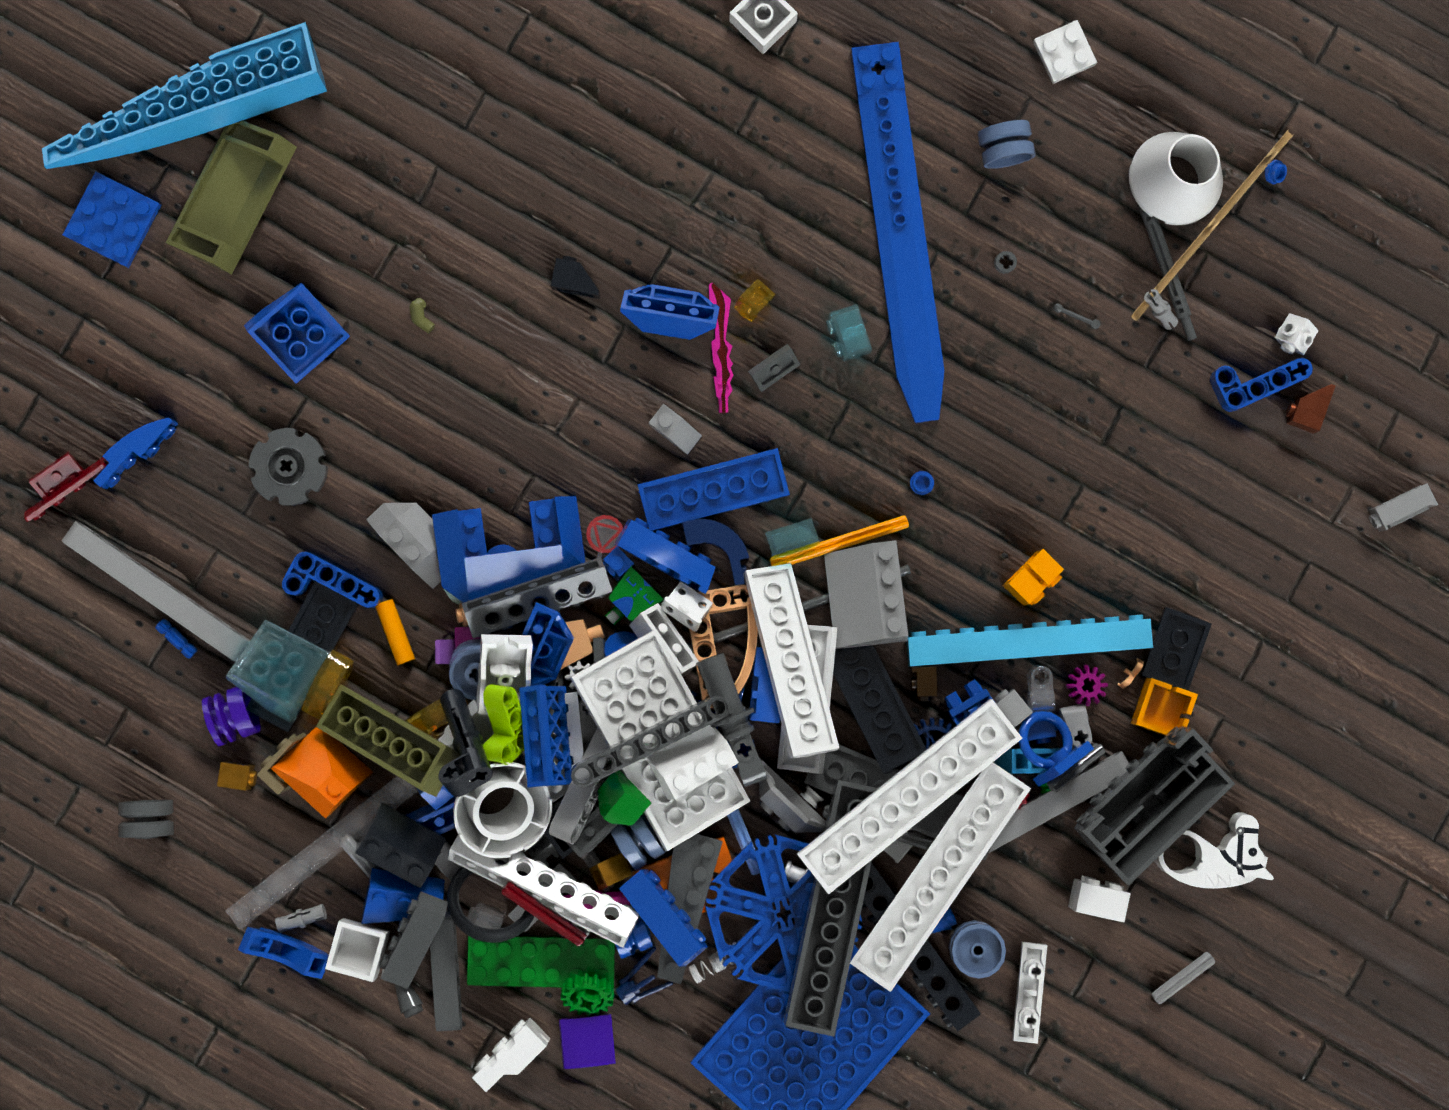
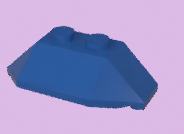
(669, 311)
(550, 643)

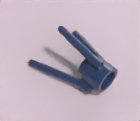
(630, 990)

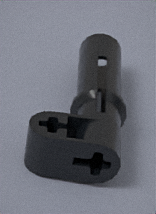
(468, 742)

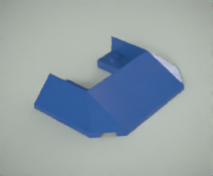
(471, 573)

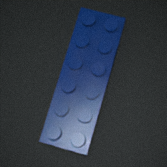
(713, 489)

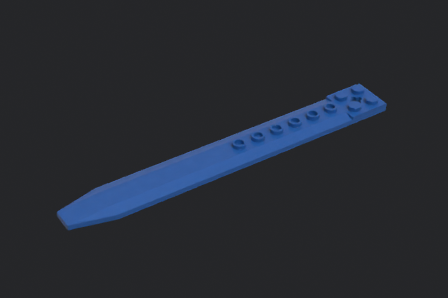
(900, 228)

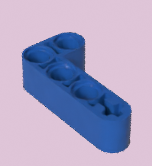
(1264, 382)
(336, 583)

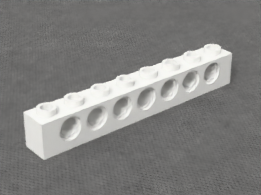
(568, 908)

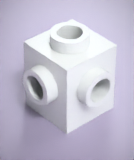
(1296, 334)

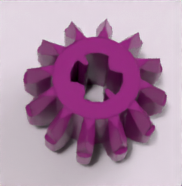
(1095, 687)

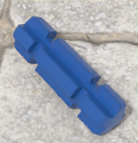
(176, 638)

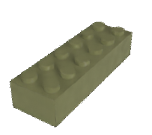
(386, 739)

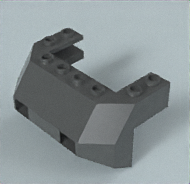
(1144, 802)

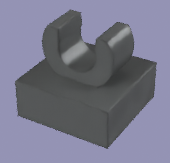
(542, 849)

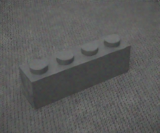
(413, 940)

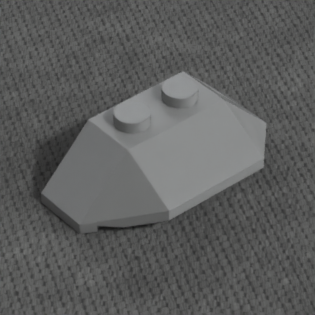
(411, 536)
(788, 805)

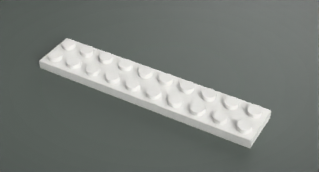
(909, 796)
(940, 875)

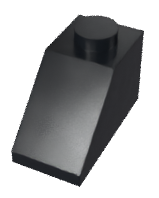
(573, 279)

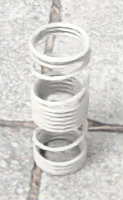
(716, 966)

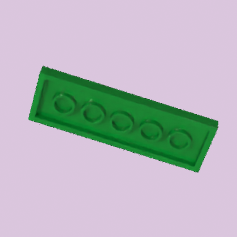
(538, 961)

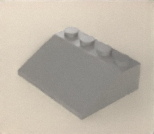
(866, 595)

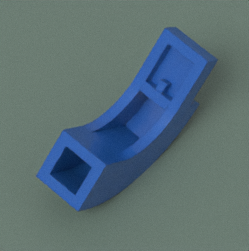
(285, 949)

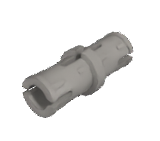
(1161, 309)
(301, 918)

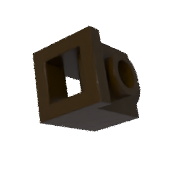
(924, 682)

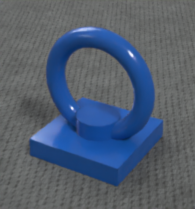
(1061, 759)

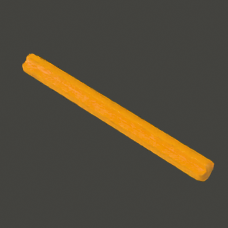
(841, 541)

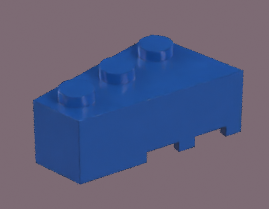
(762, 693)

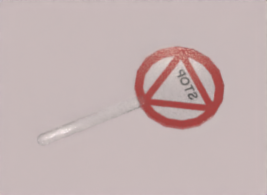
(603, 533)

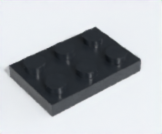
(1176, 648)

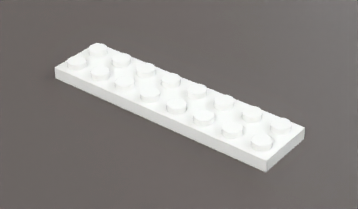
(791, 661)

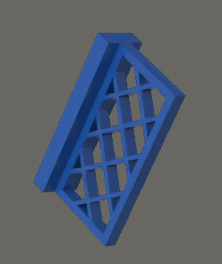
(537, 732)

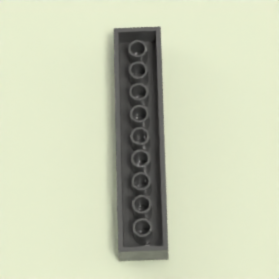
(828, 935)

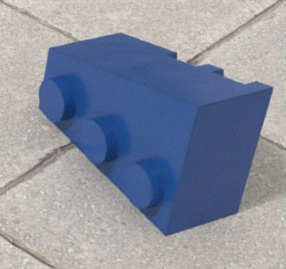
(390, 896)

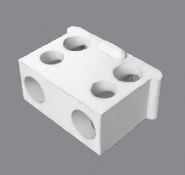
(686, 606)

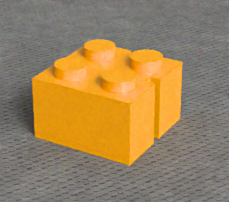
(1033, 577)
(1161, 709)

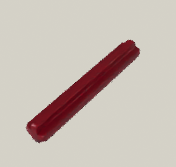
(544, 914)

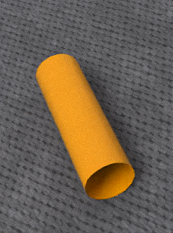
(395, 632)

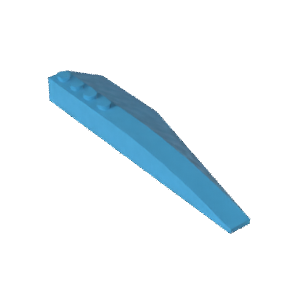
(209, 97)

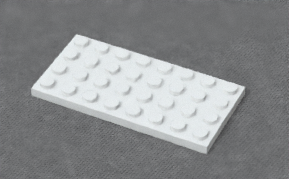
(634, 692)

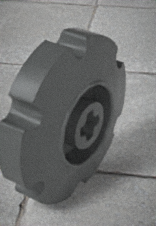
(305, 459)

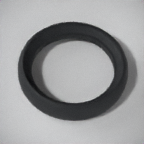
(473, 930)

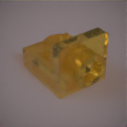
(754, 300)

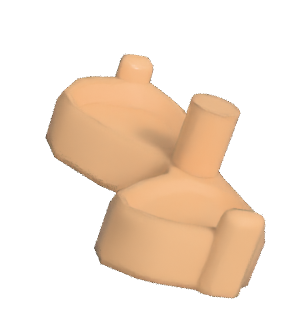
(1132, 675)

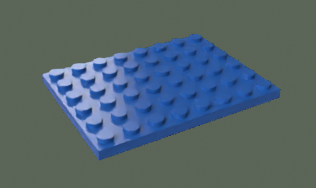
(788, 1068)

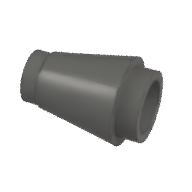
(408, 1001)

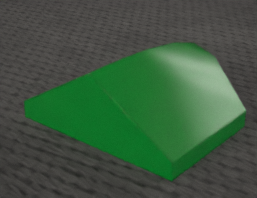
(621, 800)

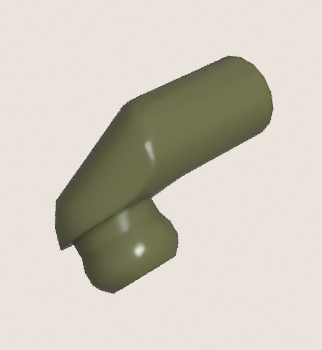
(417, 315)

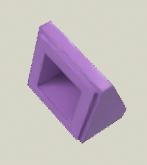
(444, 651)

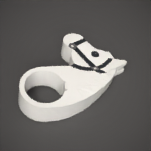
(1228, 865)

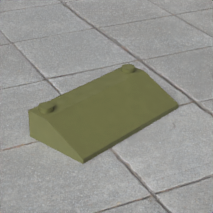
(231, 195)

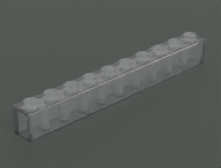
(316, 854)

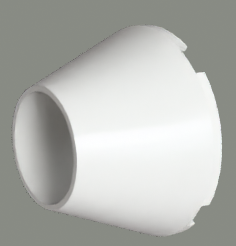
(1162, 191)
(513, 827)

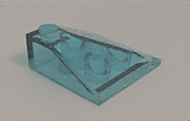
(277, 669)

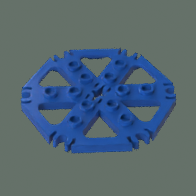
(761, 908)

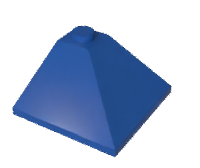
(296, 332)

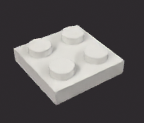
(1065, 52)

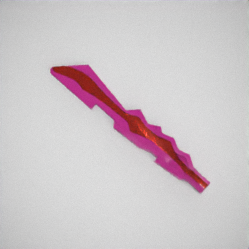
(721, 348)

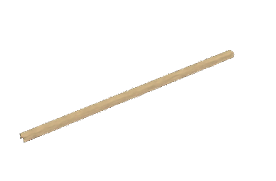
(1215, 221)

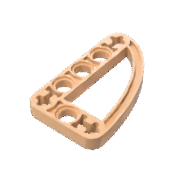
(707, 638)

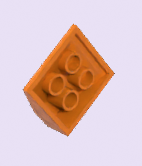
(322, 771)

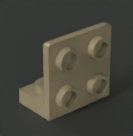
(276, 783)

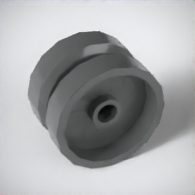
(146, 821)

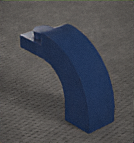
(715, 533)

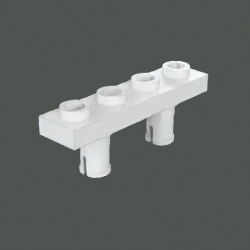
(1029, 992)

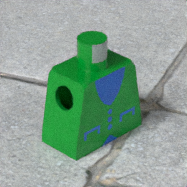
(631, 597)

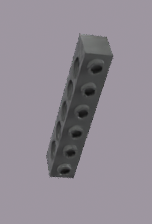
(545, 587)

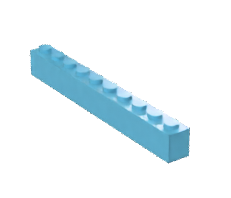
(1029, 642)

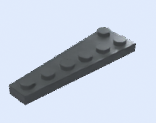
(689, 883)

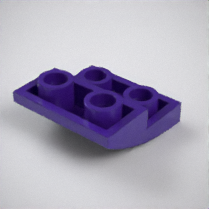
(587, 1041)

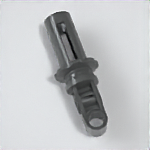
(735, 725)

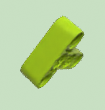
(506, 721)

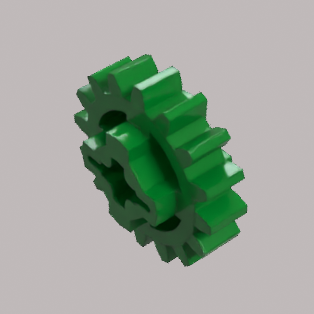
(587, 994)

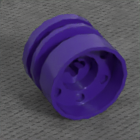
(225, 717)

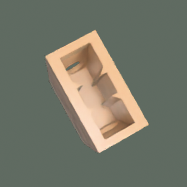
(582, 643)

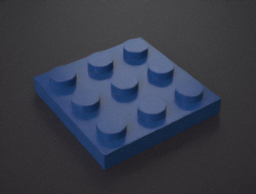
(112, 219)

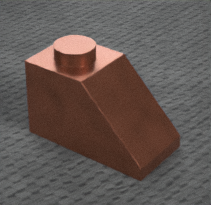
(1310, 410)

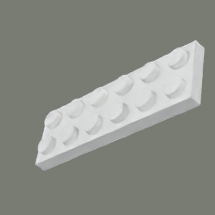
(824, 646)

